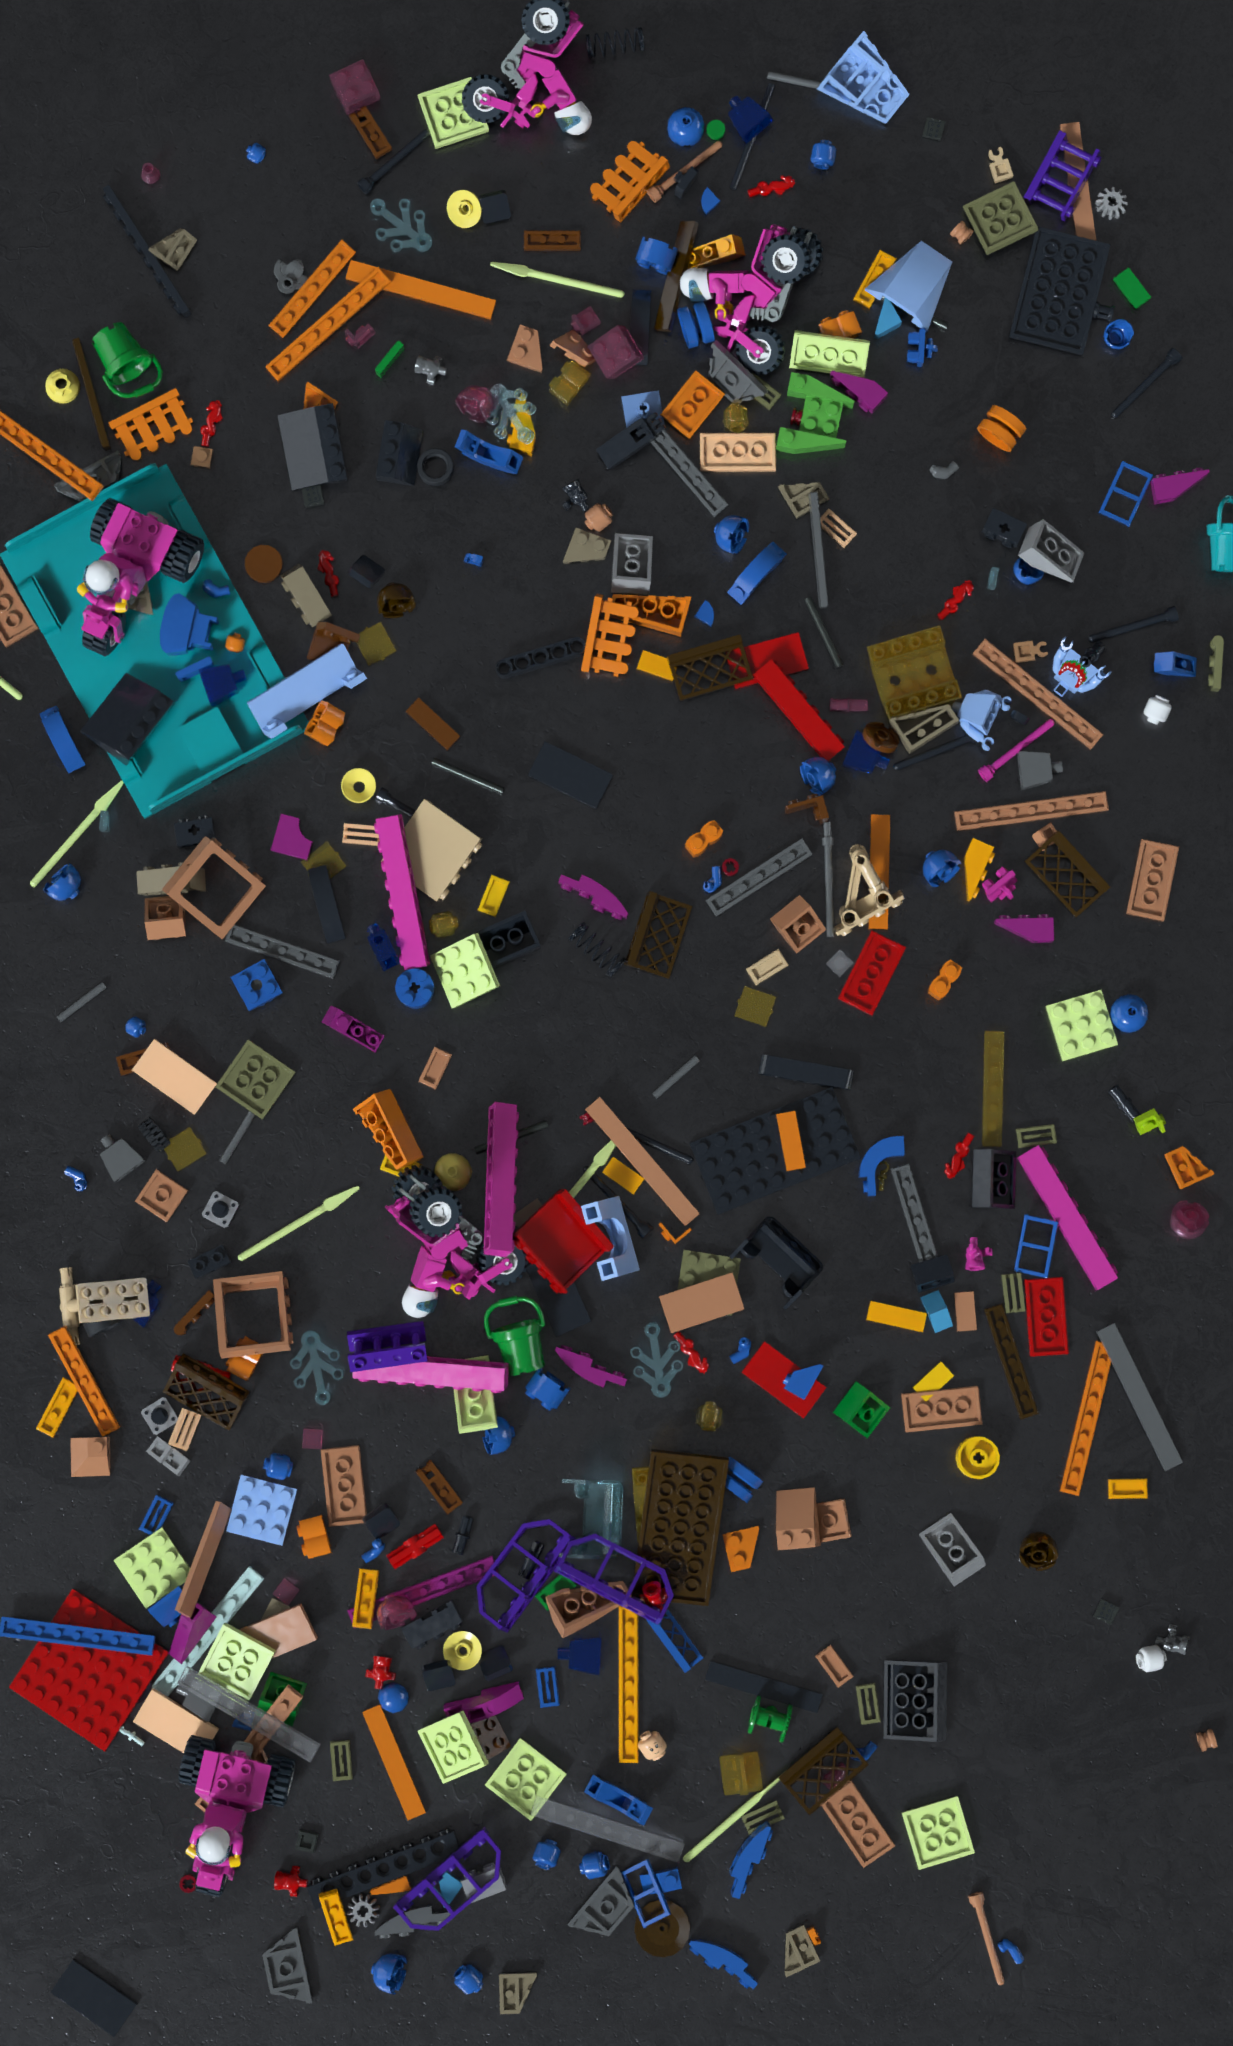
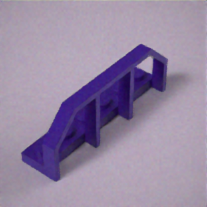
(530, 1588)
(615, 1595)
(436, 1876)

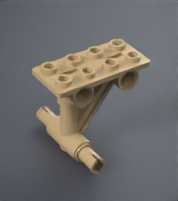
(869, 904)
(101, 1301)

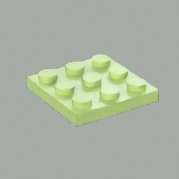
(446, 115)
(464, 970)
(1081, 1025)
(153, 1567)
(237, 1661)
(453, 1747)
(524, 1776)
(938, 1832)

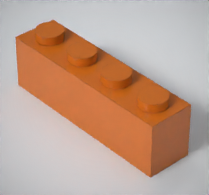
(657, 612)
(389, 1128)

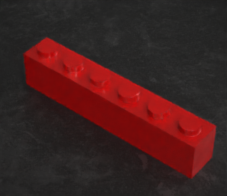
(798, 710)

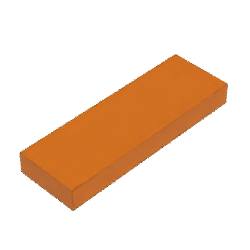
(790, 1141)

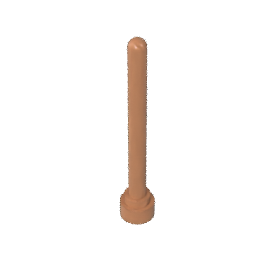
(656, 192)
(977, 1900)

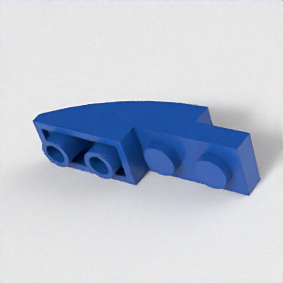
(751, 1851)
(717, 1955)

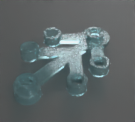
(403, 227)
(509, 412)
(657, 1363)
(316, 1364)

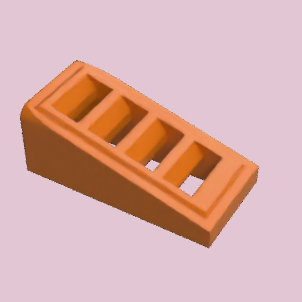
(397, 1885)

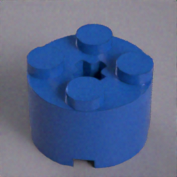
(656, 254)
(405, 983)
(547, 1389)

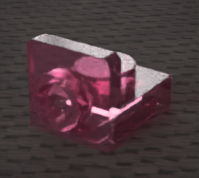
(585, 321)
(362, 335)

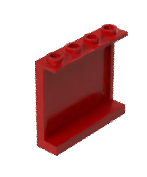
(561, 1241)

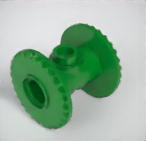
(770, 1718)

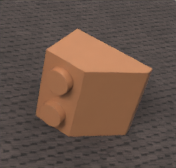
(164, 918)
(798, 924)

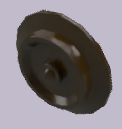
(666, 1935)

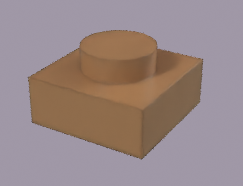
(201, 457)

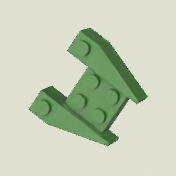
(819, 417)

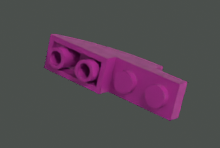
(602, 899)
(581, 1365)
(489, 1703)

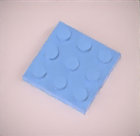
(261, 1510)

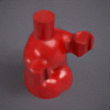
(654, 1594)
(380, 1671)
(289, 1881)

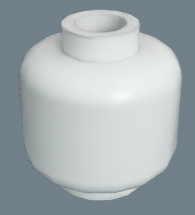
(1157, 709)
(1151, 1658)

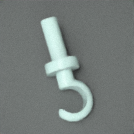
(131, 1736)

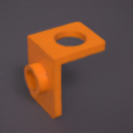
(668, 1236)

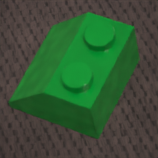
(861, 1409)
(274, 1687)

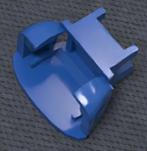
(184, 627)

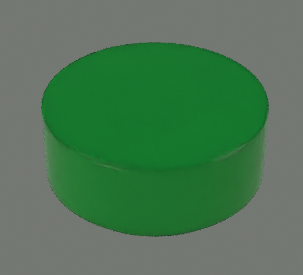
(715, 129)

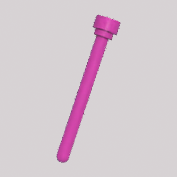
(988, 771)

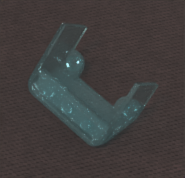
(600, 1516)

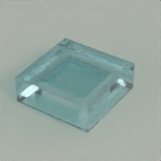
(992, 581)
(104, 821)

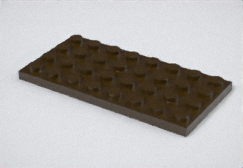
(681, 1523)

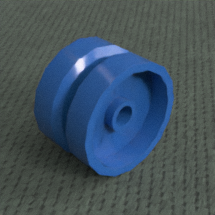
(696, 324)
(739, 1478)

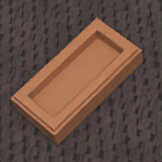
(435, 1068)
(965, 1311)
(834, 1666)

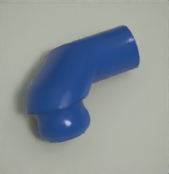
(714, 882)
(78, 1176)
(374, 1552)
(865, 1752)

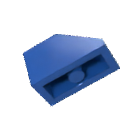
(1175, 664)
(802, 1380)
(668, 1880)

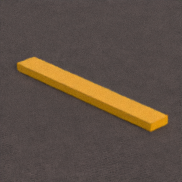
(628, 1686)

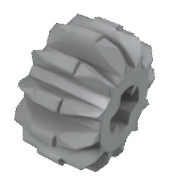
(1106, 198)
(363, 1902)

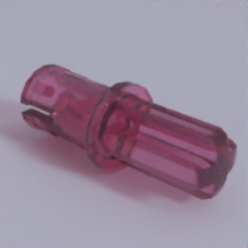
(848, 704)

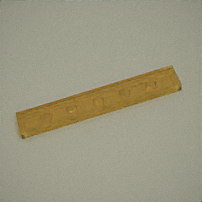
(993, 1089)

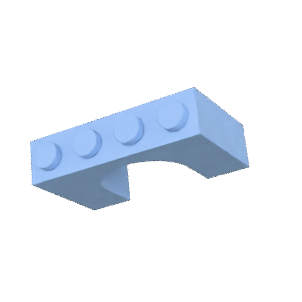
(612, 1217)

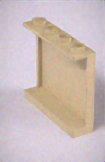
(438, 849)

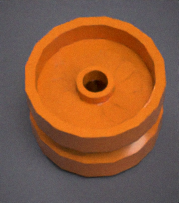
(1001, 428)

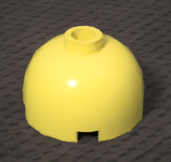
(453, 1171)

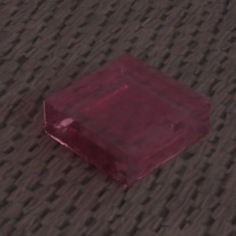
(312, 1438)
(286, 1591)

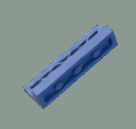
(671, 1646)

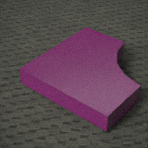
(290, 840)

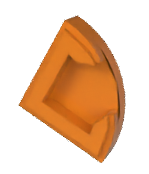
(813, 1935)

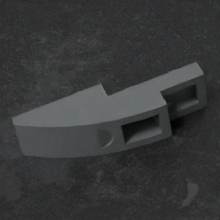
(420, 1914)

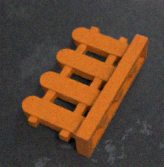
(632, 194)
(158, 416)
(607, 626)

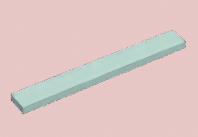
(224, 1612)

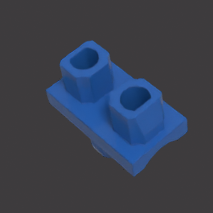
(917, 356)

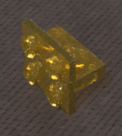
(741, 1773)

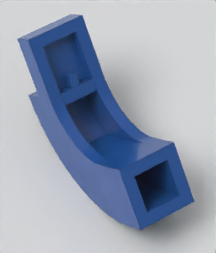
(488, 454)
(756, 571)
(62, 739)
(883, 1149)
(618, 1799)

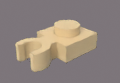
(1000, 168)

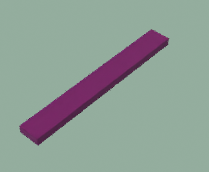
(440, 1584)

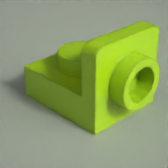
(1149, 1121)

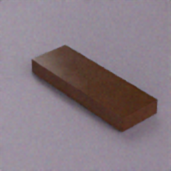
(552, 240)
(433, 724)

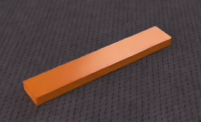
(312, 288)
(880, 861)
(84, 1381)
(394, 1762)

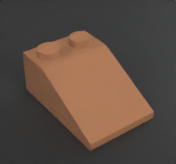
(797, 1519)

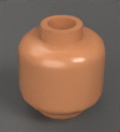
(598, 517)

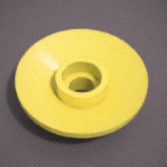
(457, 211)
(452, 1650)

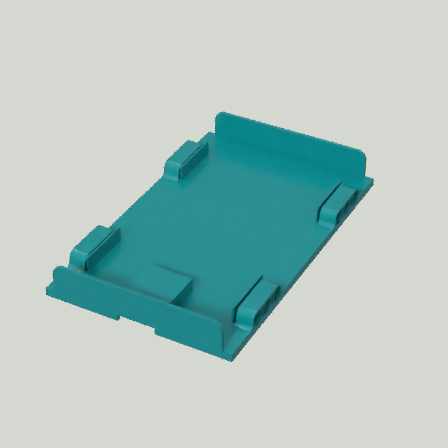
(194, 738)

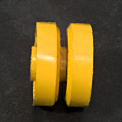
(989, 1457)

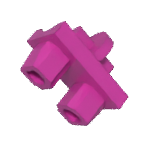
(1002, 887)

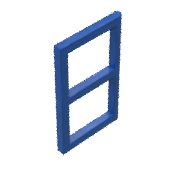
(1125, 493)
(1022, 1243)
(656, 1888)

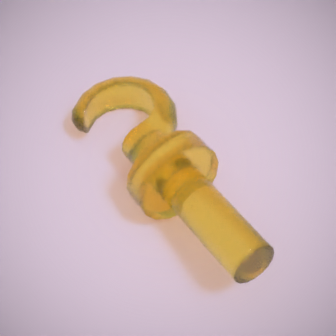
(882, 1176)

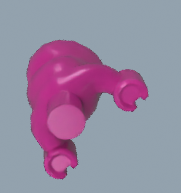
(975, 1254)

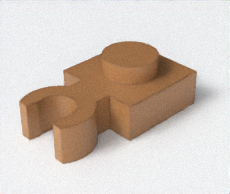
(1026, 651)

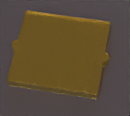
(375, 644)
(325, 856)
(755, 1006)
(184, 1149)

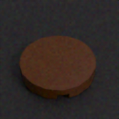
(263, 563)
(880, 737)

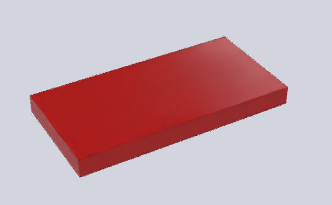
(785, 650)
(871, 972)
(1046, 1316)
(769, 1370)

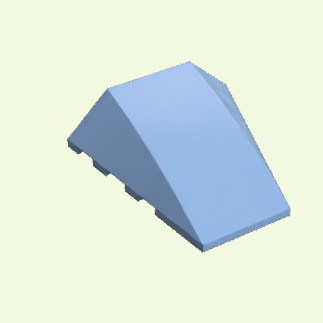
(865, 81)
(914, 283)

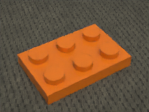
(692, 404)

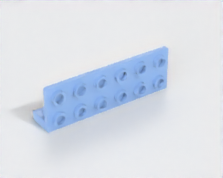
(304, 690)

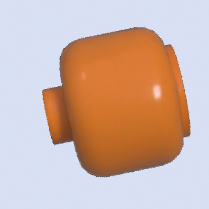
(235, 643)

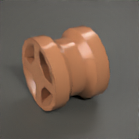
(961, 232)
(1206, 1740)

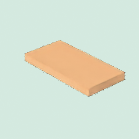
(737, 452)
(174, 1076)
(172, 1721)

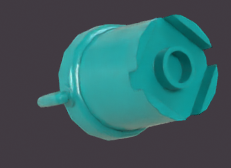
(1221, 541)

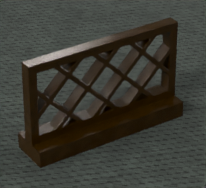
(706, 651)
(1076, 859)
(643, 927)
(211, 1382)
(816, 1756)

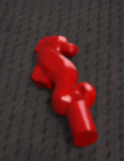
(779, 187)
(214, 416)
(325, 566)
(959, 593)
(957, 1163)
(686, 1347)

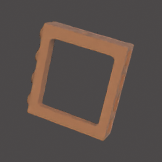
(189, 869)
(247, 1283)

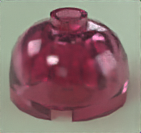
(476, 402)
(1189, 1219)
(394, 1611)

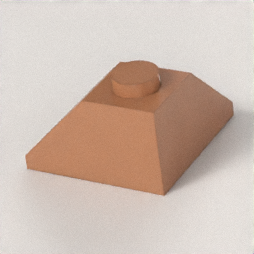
(90, 1456)

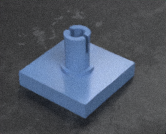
(640, 406)

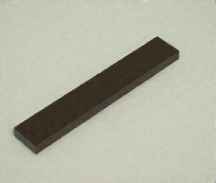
(672, 290)
(91, 394)
(1011, 1361)

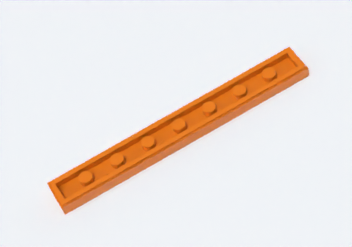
(427, 291)
(328, 324)
(49, 457)
(1086, 1421)

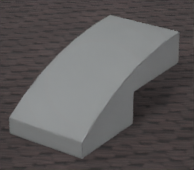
(168, 1456)

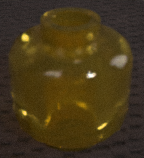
(736, 417)
(443, 924)
(709, 1416)

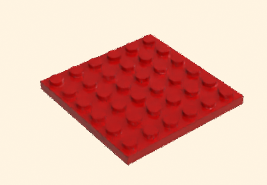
(83, 1685)

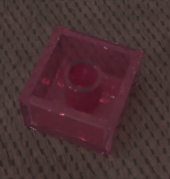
(354, 86)
(615, 352)

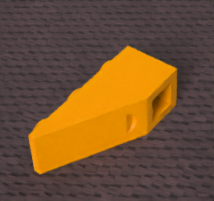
(717, 252)
(513, 442)
(975, 862)

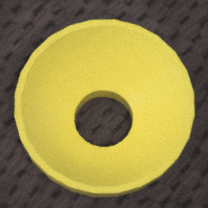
(66, 394)
(354, 776)

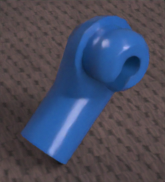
(213, 590)
(743, 1350)
(1013, 1949)

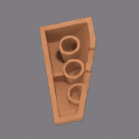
(579, 1607)

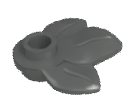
(290, 273)

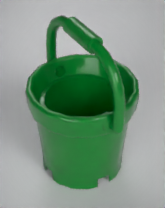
(124, 359)
(520, 1340)

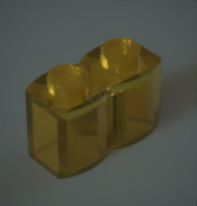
(569, 382)

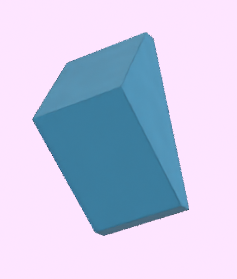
(888, 320)
(937, 1311)
(449, 1886)

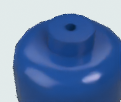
(256, 152)
(135, 1026)

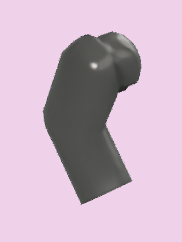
(943, 472)

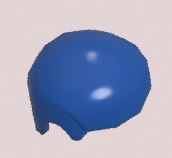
(1118, 334)
(1026, 573)
(393, 1697)

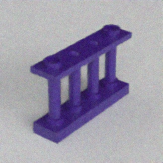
(1052, 160)
(383, 1337)

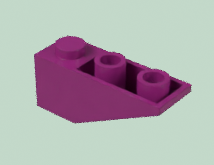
(863, 390)
(1171, 487)
(1032, 929)
(352, 1028)
(190, 1632)

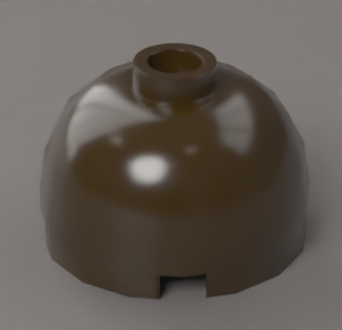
(395, 600)
(1038, 1551)

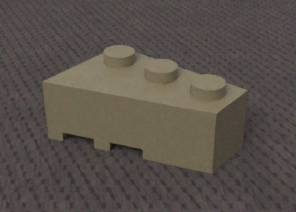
(305, 595)
(921, 727)
(152, 880)

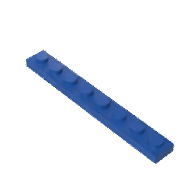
(77, 1635)

